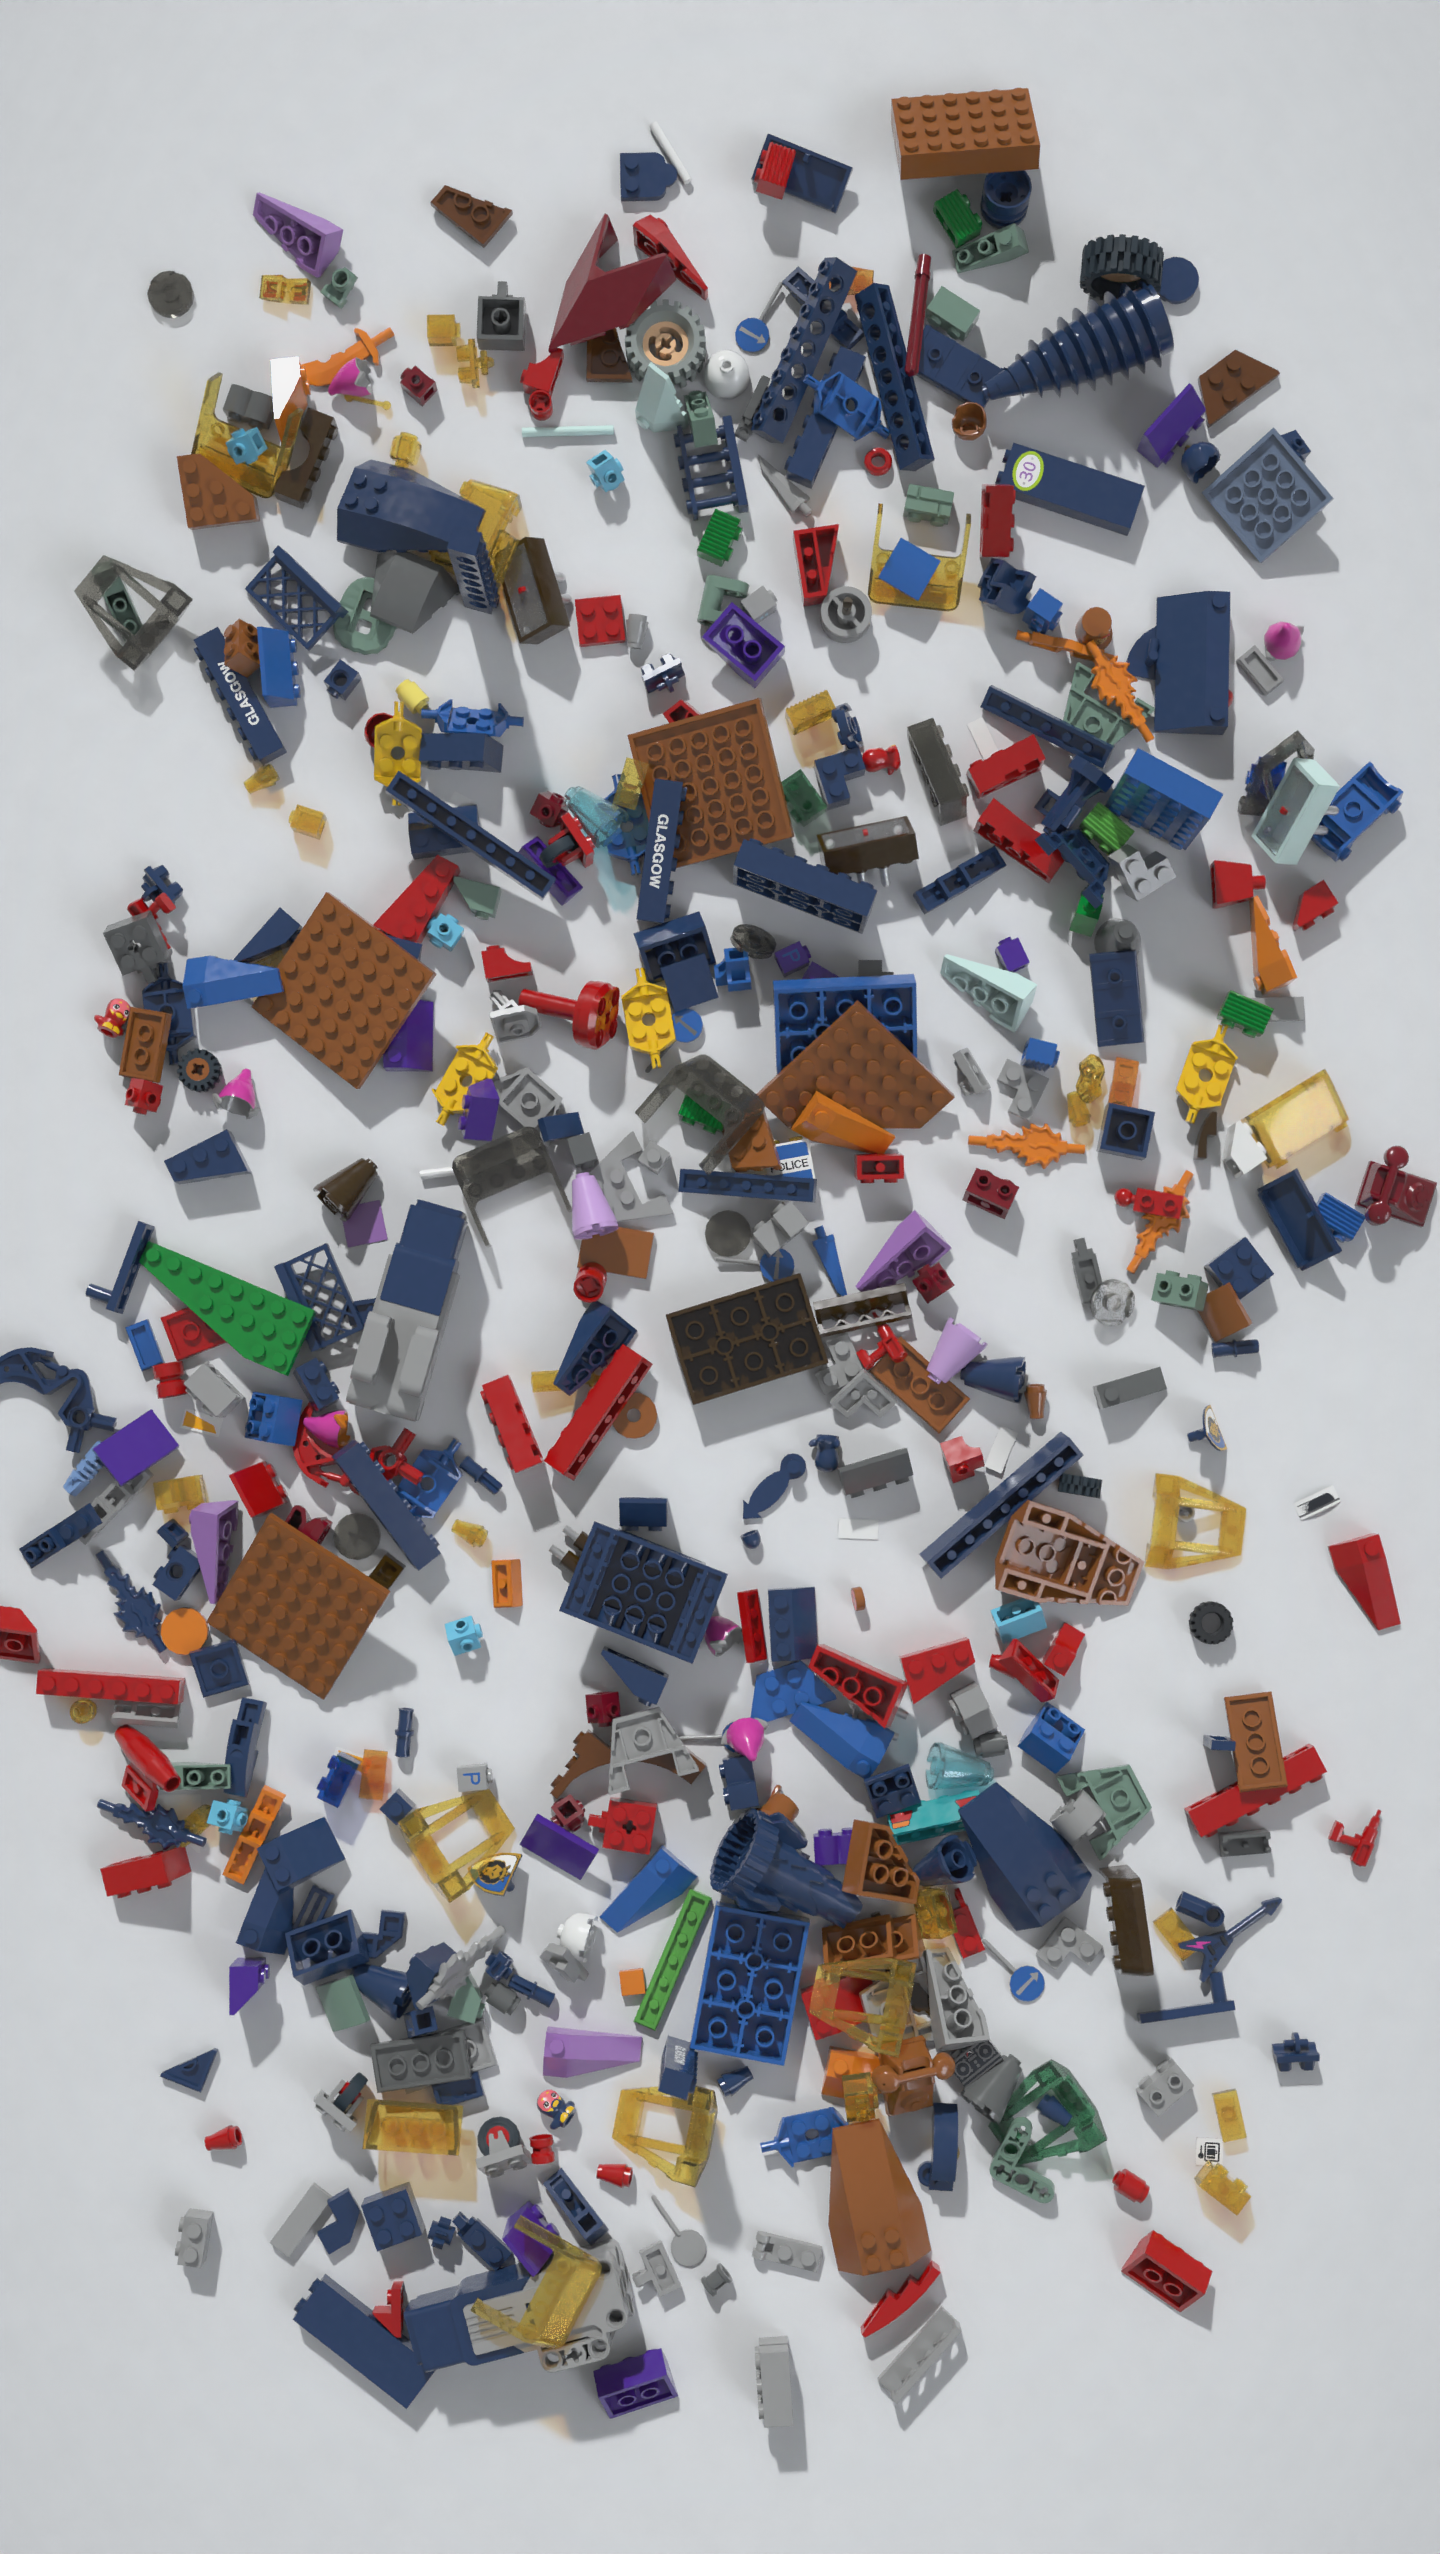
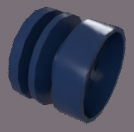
(1005, 198)

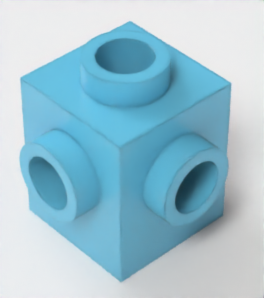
(246, 445)
(605, 471)
(447, 939)
(463, 1635)
(228, 1816)

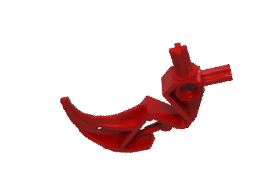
(311, 1467)

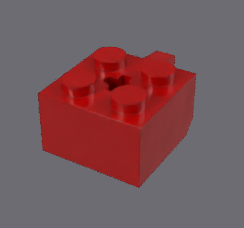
(616, 1834)

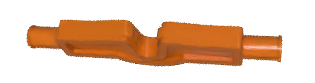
(1057, 644)

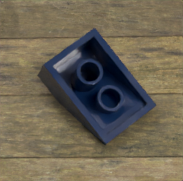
(640, 1678)
(300, 1854)

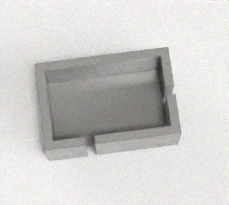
(774, 2382)

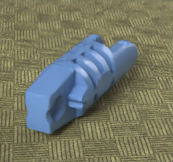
(85, 1471)

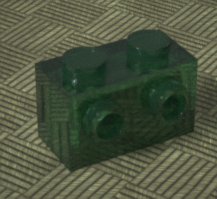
(802, 798)

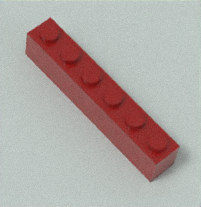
(598, 1412)
(110, 1686)
(1228, 1804)

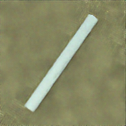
(567, 431)

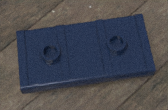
(813, 176)
(954, 367)
(1116, 998)
(1298, 1220)

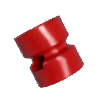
(590, 1282)
(170, 1379)

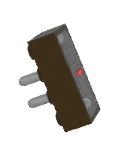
(534, 593)
(869, 848)

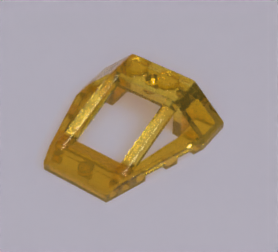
(1165, 1520)
(430, 1858)
(897, 2004)
(699, 2138)

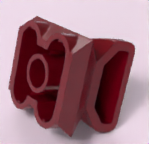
(313, 1528)

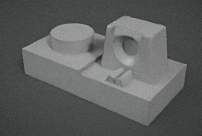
(975, 1079)

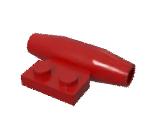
(147, 1768)

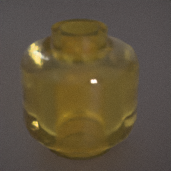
(405, 450)

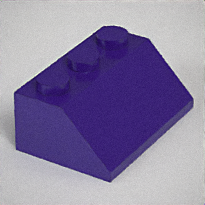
(1172, 427)
(413, 1043)
(635, 2383)

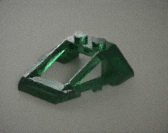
(1074, 2099)

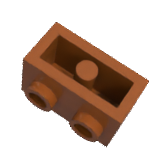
(241, 648)

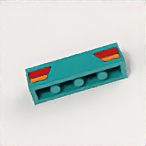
(929, 1818)

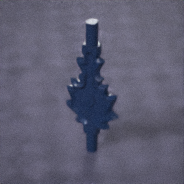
(136, 1609)
(159, 1824)

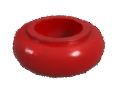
(878, 452)

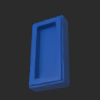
(145, 1344)

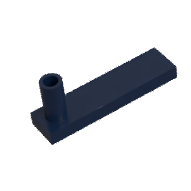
(118, 1297)
(1219, 2004)

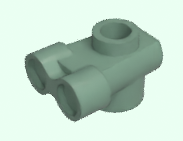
(336, 290)

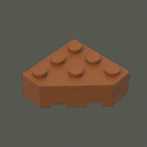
(213, 496)
(878, 1865)

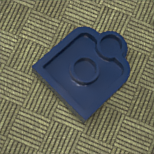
(645, 176)

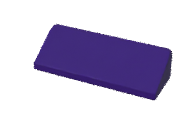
(565, 885)

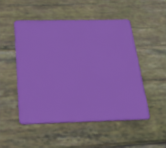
(365, 1225)

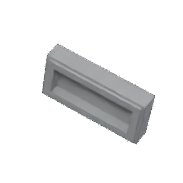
(1260, 670)

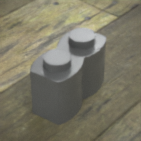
(249, 407)

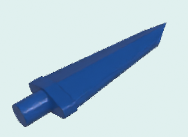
(828, 1255)

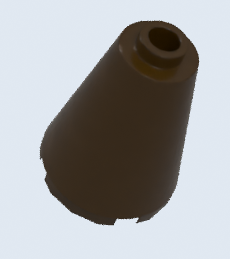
(347, 1187)

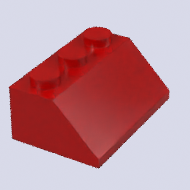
(1167, 2271)

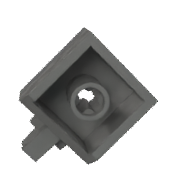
(499, 308)
(137, 958)

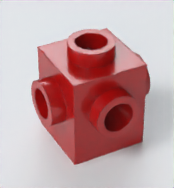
(143, 1096)

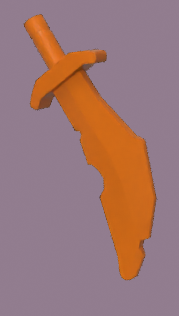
(323, 372)

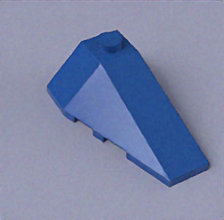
(849, 1740)

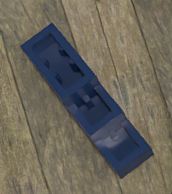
(844, 330)
(959, 880)

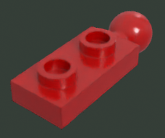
(1151, 1202)

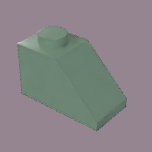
(480, 897)
(467, 2002)

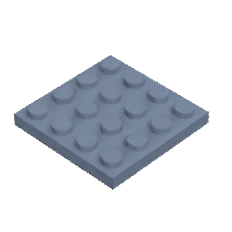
(1267, 495)

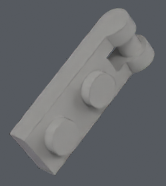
(146, 1714)
(787, 2251)

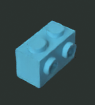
(1018, 1619)

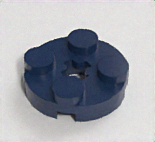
(849, 727)

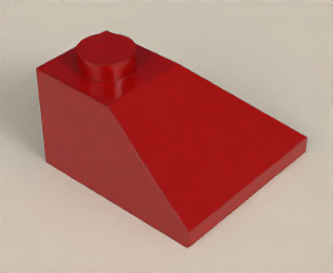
(18, 1636)

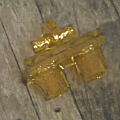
(469, 353)

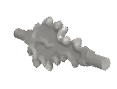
(454, 1972)

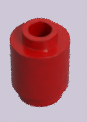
(1130, 2186)

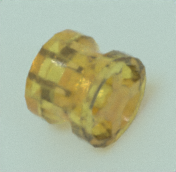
(86, 1707)

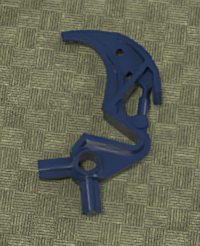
(78, 1400)

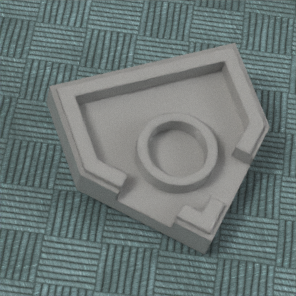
(564, 1962)

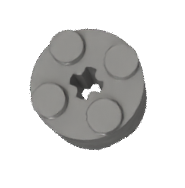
(1077, 1817)

